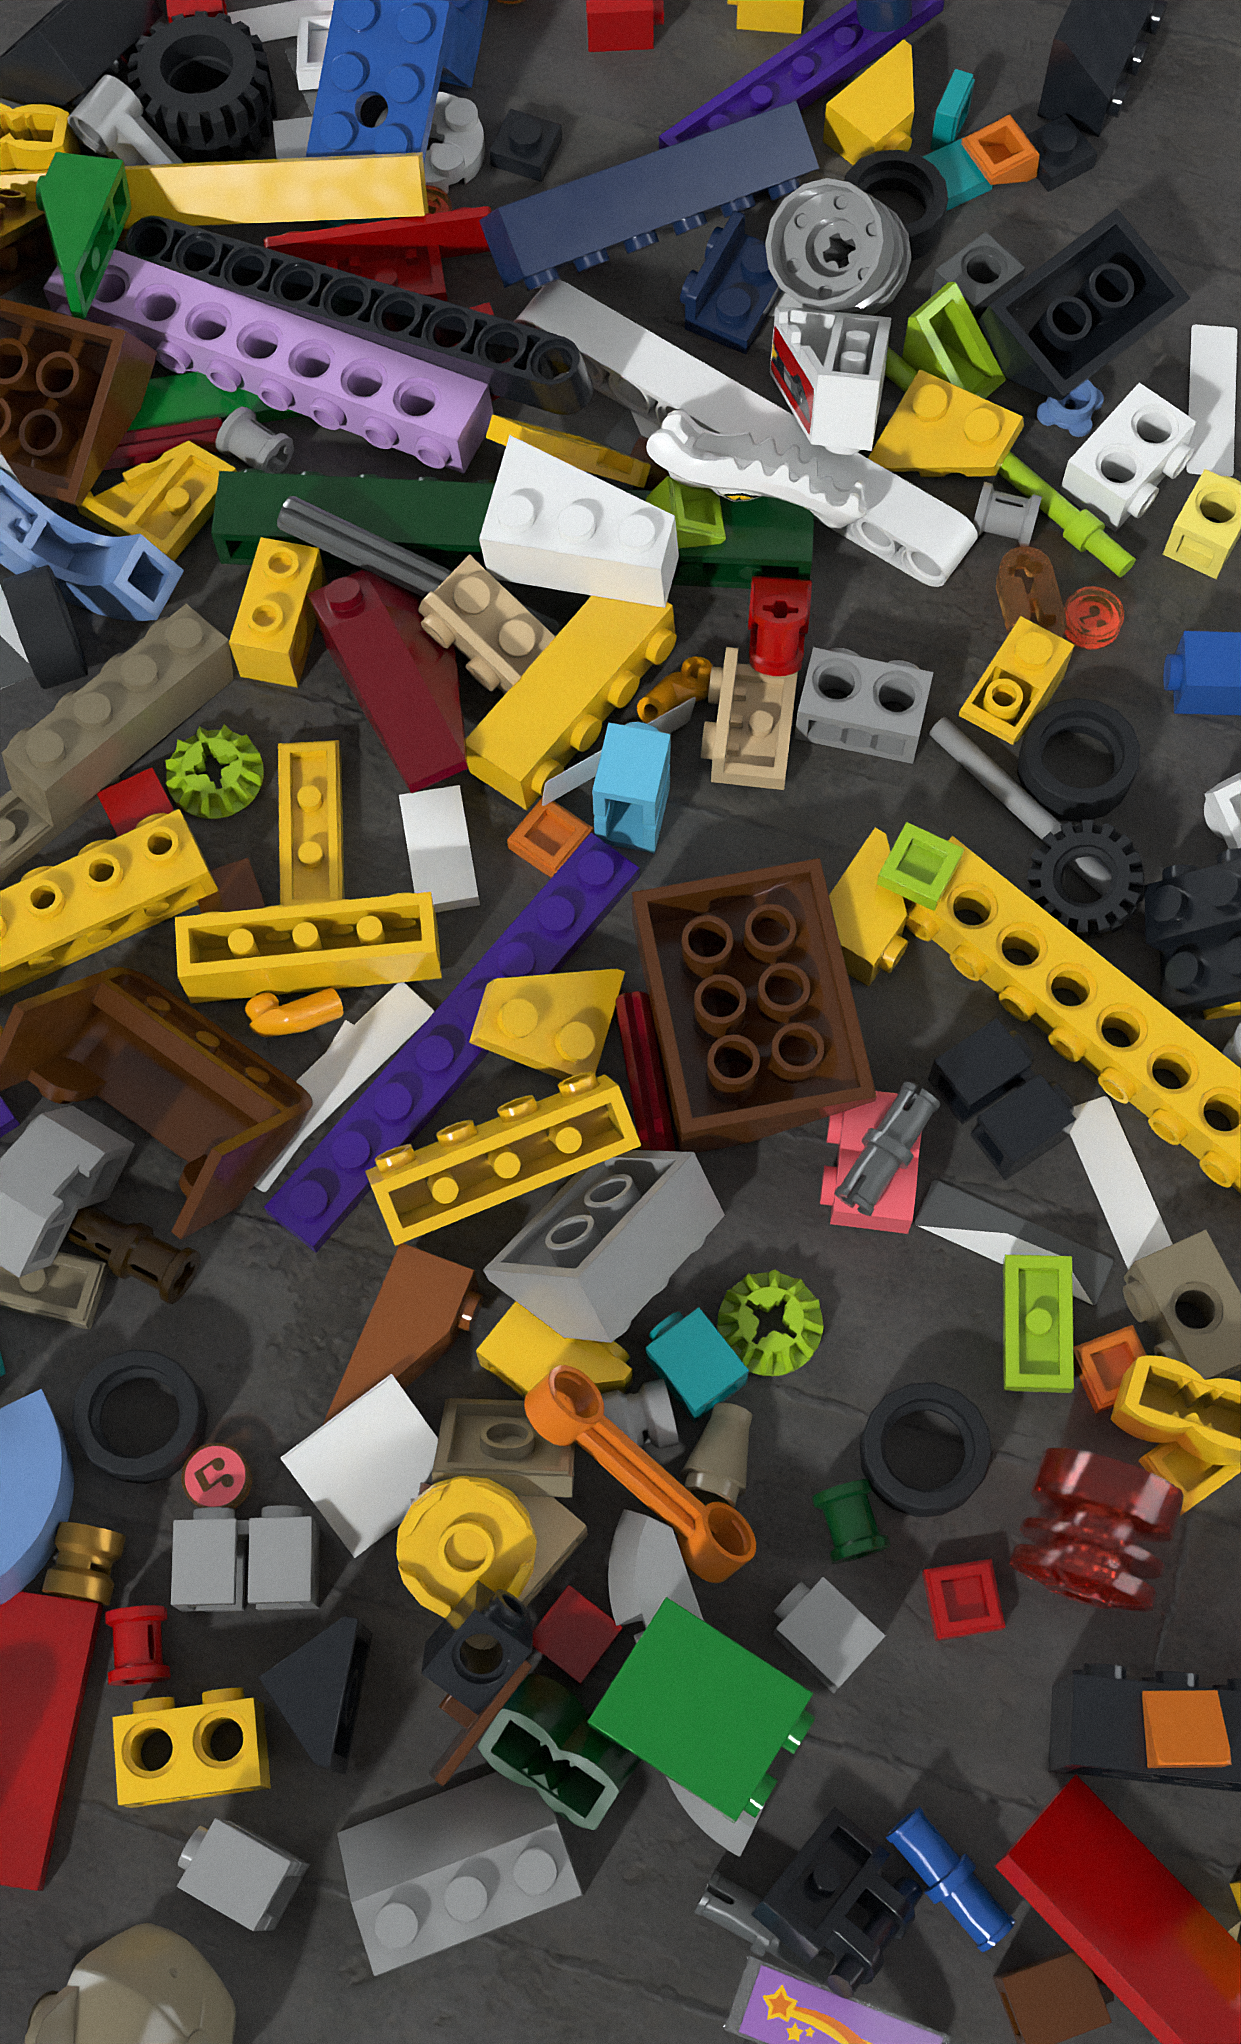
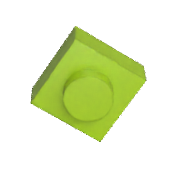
(920, 866)

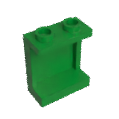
(704, 1711)

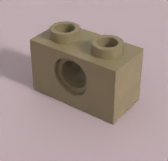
(1196, 1275)

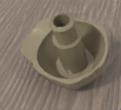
(137, 1991)

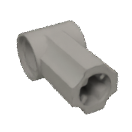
(113, 126)

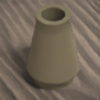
(720, 1458)

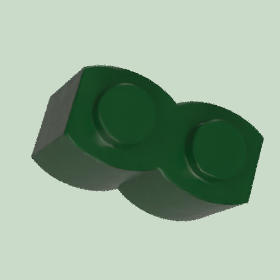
(547, 1745)

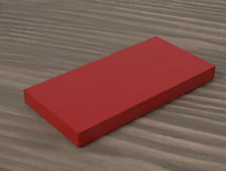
(42, 1689)
(1129, 1919)

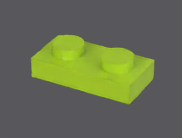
(1038, 1323)

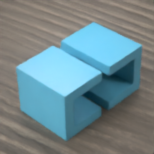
(632, 786)

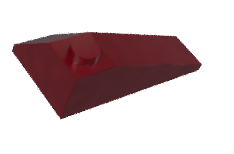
(396, 674)

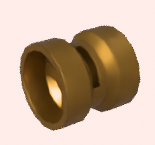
(84, 1563)

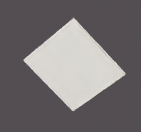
(366, 1464)

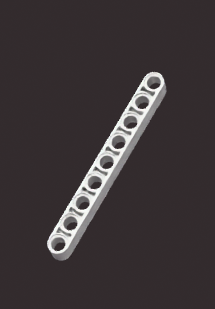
(658, 378)

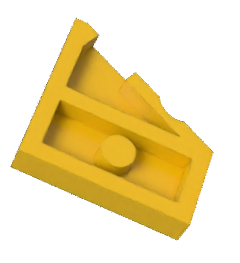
(946, 432)
(572, 449)
(161, 498)
(549, 1019)

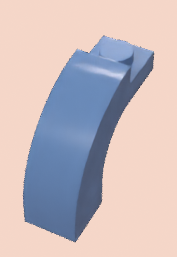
(97, 572)
(33, 1489)

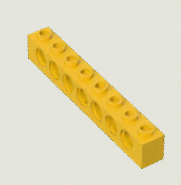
(1106, 1000)

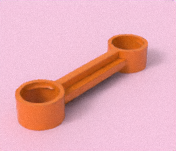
(571, 1410)

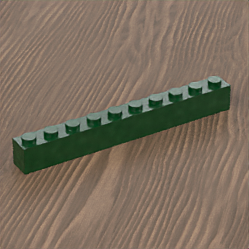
(447, 517)

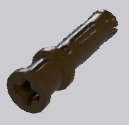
(136, 1252)

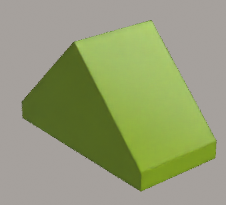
(950, 345)

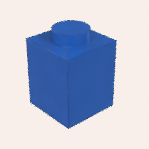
(1205, 673)

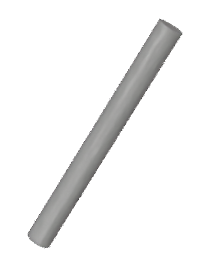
(1014, 797)

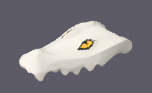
(747, 470)

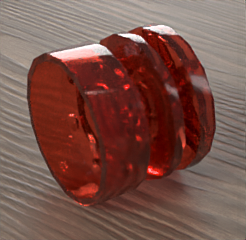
(1100, 1518)

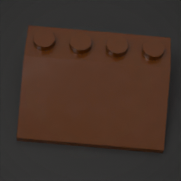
(65, 397)
(750, 1004)

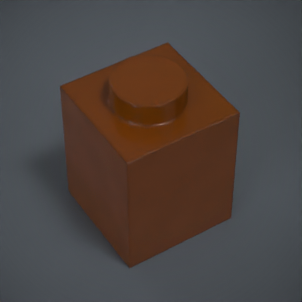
(1053, 1999)

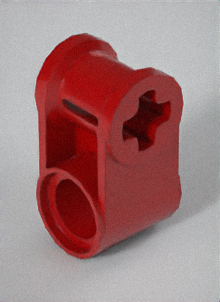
(778, 624)

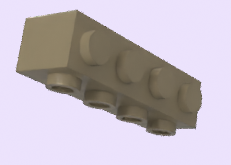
(118, 715)

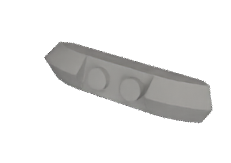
(641, 1574)

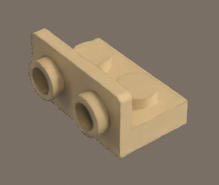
(484, 625)

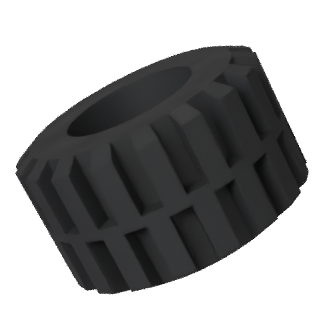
(198, 56)

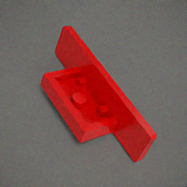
(393, 251)

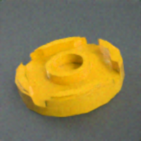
(461, 1535)

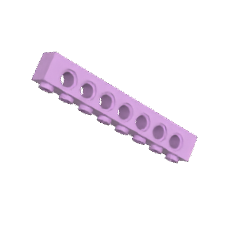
(282, 354)

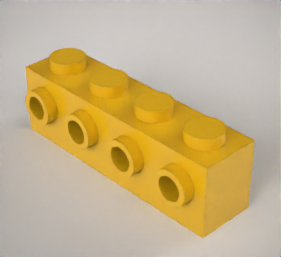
(568, 695)
(99, 898)
(308, 947)
(502, 1157)

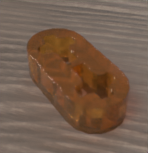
(1044, 594)

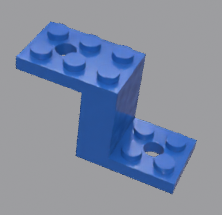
(396, 53)

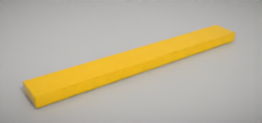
(268, 189)

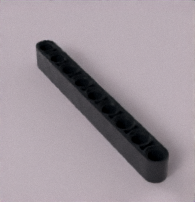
(378, 314)

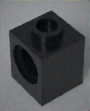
(472, 1673)

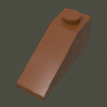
(410, 1323)

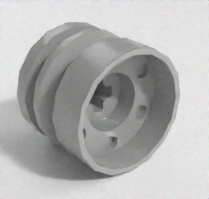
(811, 238)

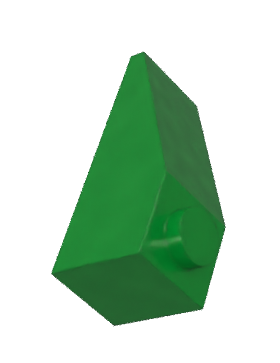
(85, 214)

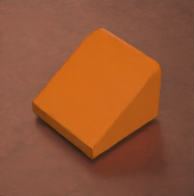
(1003, 152)
(1185, 1729)

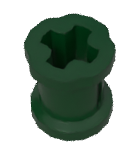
(850, 1521)

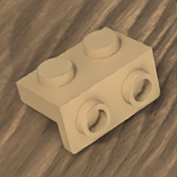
(752, 725)

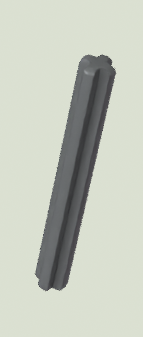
(369, 550)

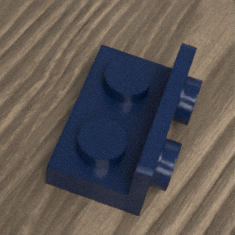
(732, 288)

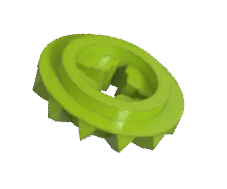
(239, 780)
(777, 1352)

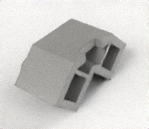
(48, 1175)

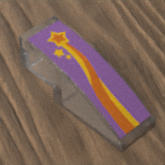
(790, 2009)

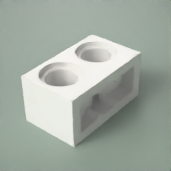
(1122, 454)

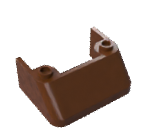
(166, 1074)

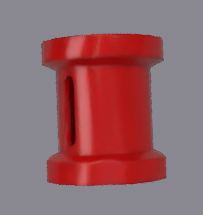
(137, 1645)

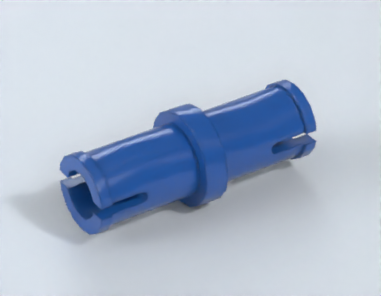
(950, 1879)

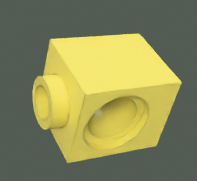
(1203, 542)

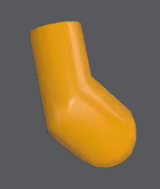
(676, 689)
(294, 1017)

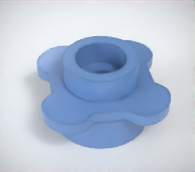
(1078, 420)

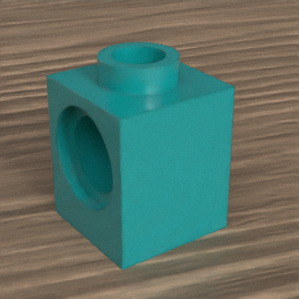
(695, 1362)

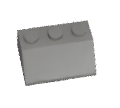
(608, 1242)
(454, 1869)

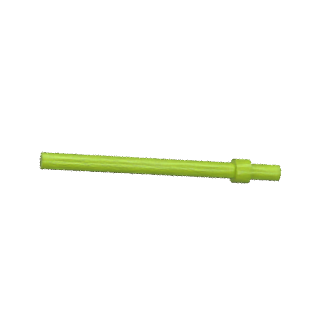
(1080, 528)

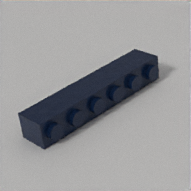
(649, 195)

